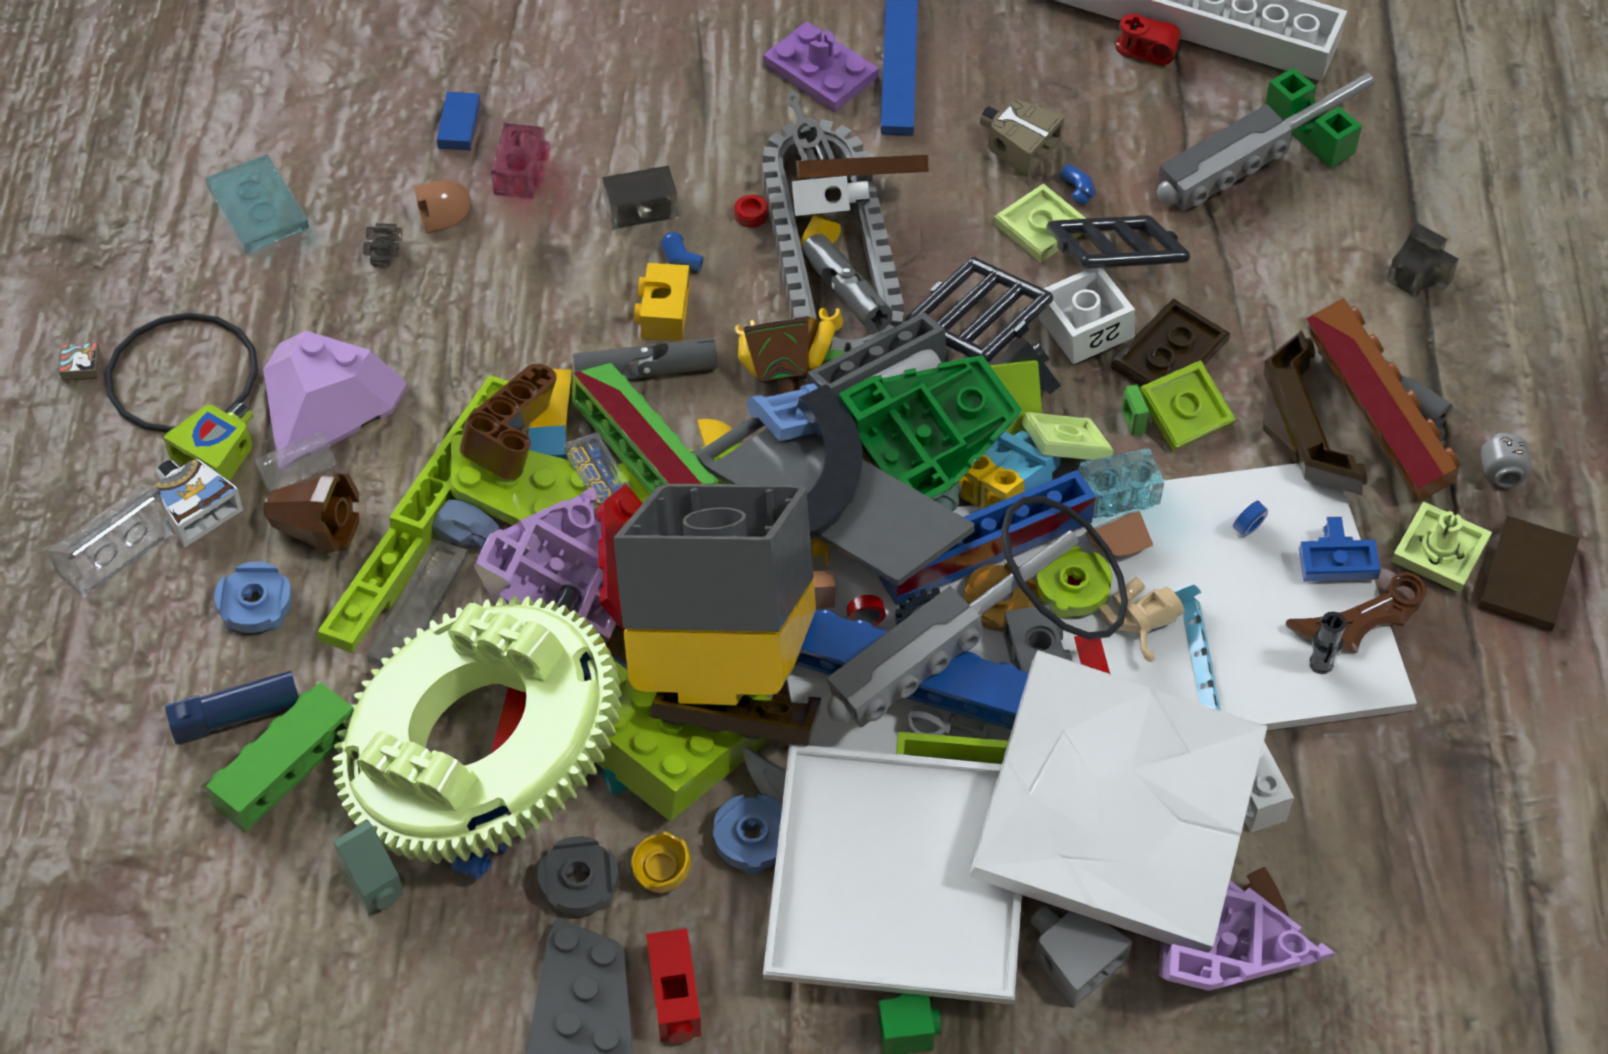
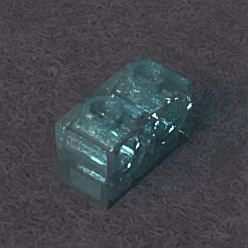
(1123, 482)

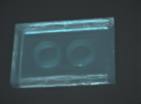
(257, 203)

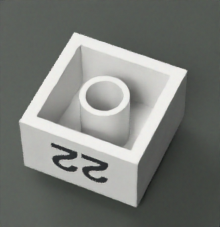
(1088, 314)

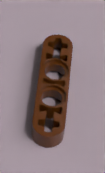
(862, 166)

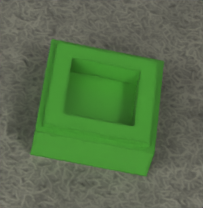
(1134, 410)

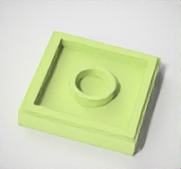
(1027, 221)
(1066, 436)

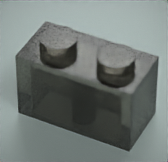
(640, 197)

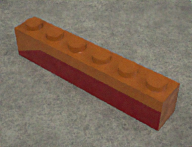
(1382, 399)

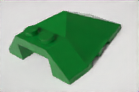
(931, 421)

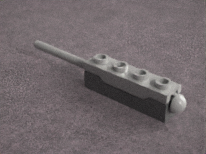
(1239, 150)
(921, 646)

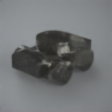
(383, 244)

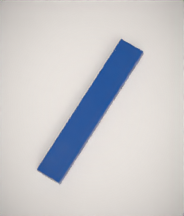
(899, 67)

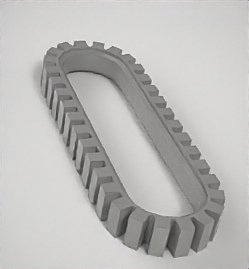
(785, 233)

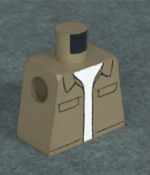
(1022, 134)

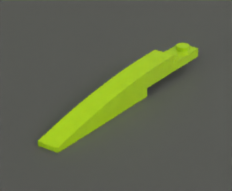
(403, 545)

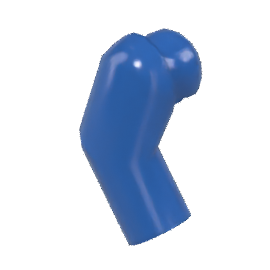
(1080, 180)
(676, 252)

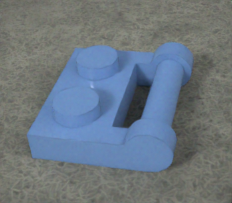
(781, 413)

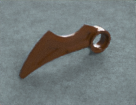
(1380, 611)

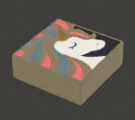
(79, 361)

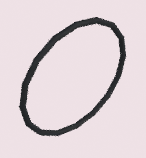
(177, 317)
(1031, 596)

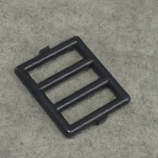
(1112, 256)
(993, 277)

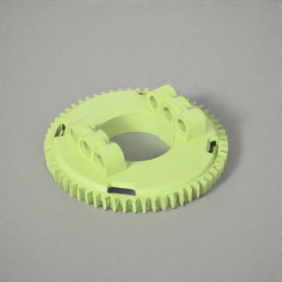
(428, 798)

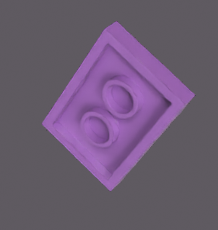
(820, 66)

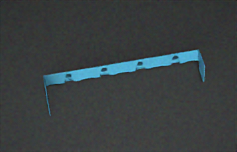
(1196, 642)

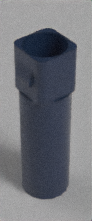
(201, 715)

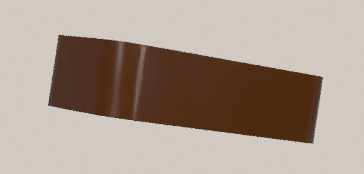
(494, 429)

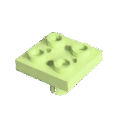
(1443, 540)

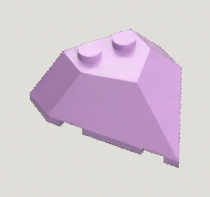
(326, 388)
(548, 552)
(1249, 944)

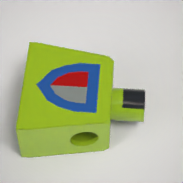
(212, 437)

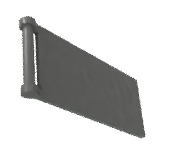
(884, 526)

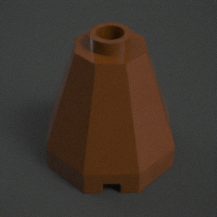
(316, 511)

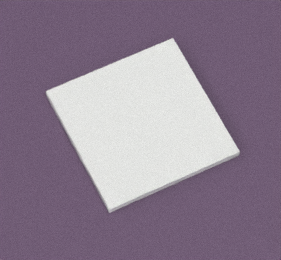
(880, 880)

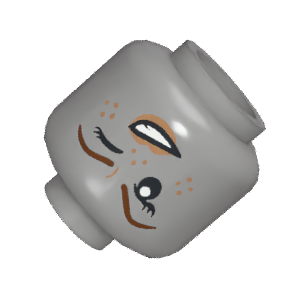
(1506, 460)

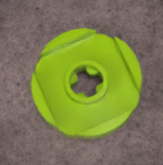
(1075, 600)

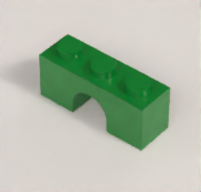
(1328, 136)
(908, 1024)

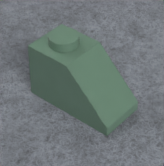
(368, 868)

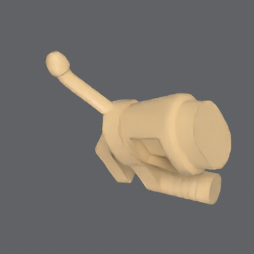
(1152, 611)

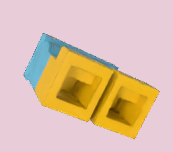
(1007, 470)

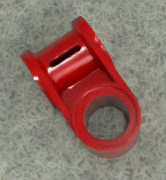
(1151, 40)

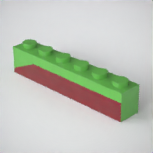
(635, 430)

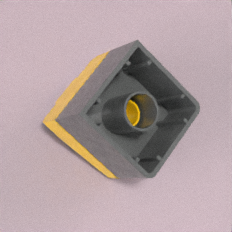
(715, 589)

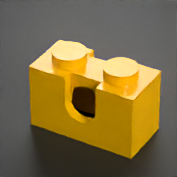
(663, 301)

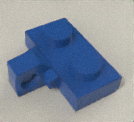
(1338, 556)

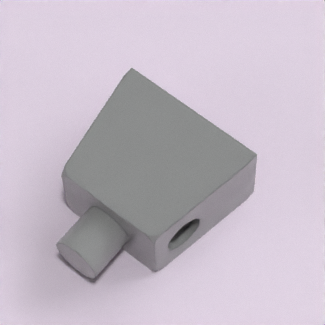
(1078, 952)

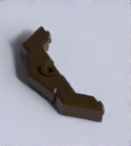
(1294, 424)

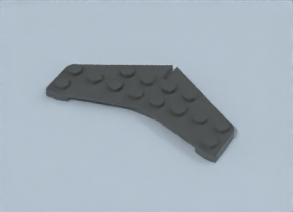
(581, 995)

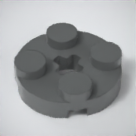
(584, 897)

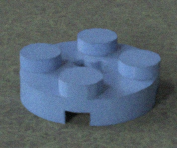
(253, 616)
(730, 839)

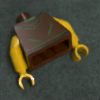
(786, 348)

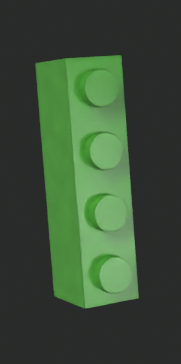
(279, 757)

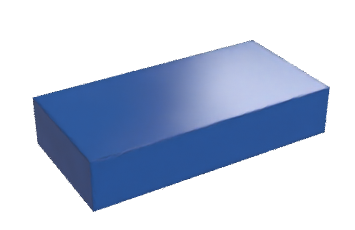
(458, 121)

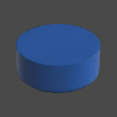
(1250, 518)

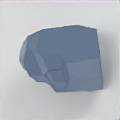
(463, 524)

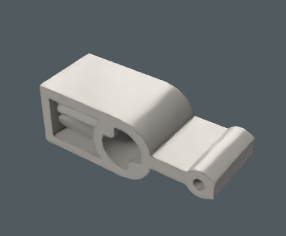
(820, 143)

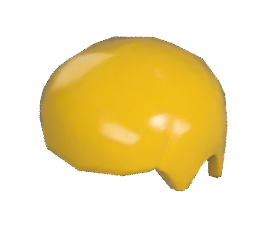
(661, 862)

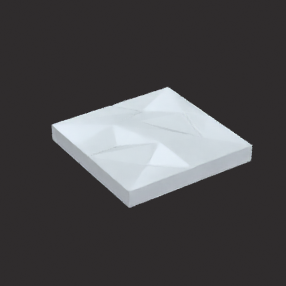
(1120, 803)

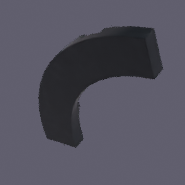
(841, 458)

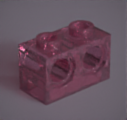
(519, 161)

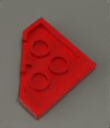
(613, 515)

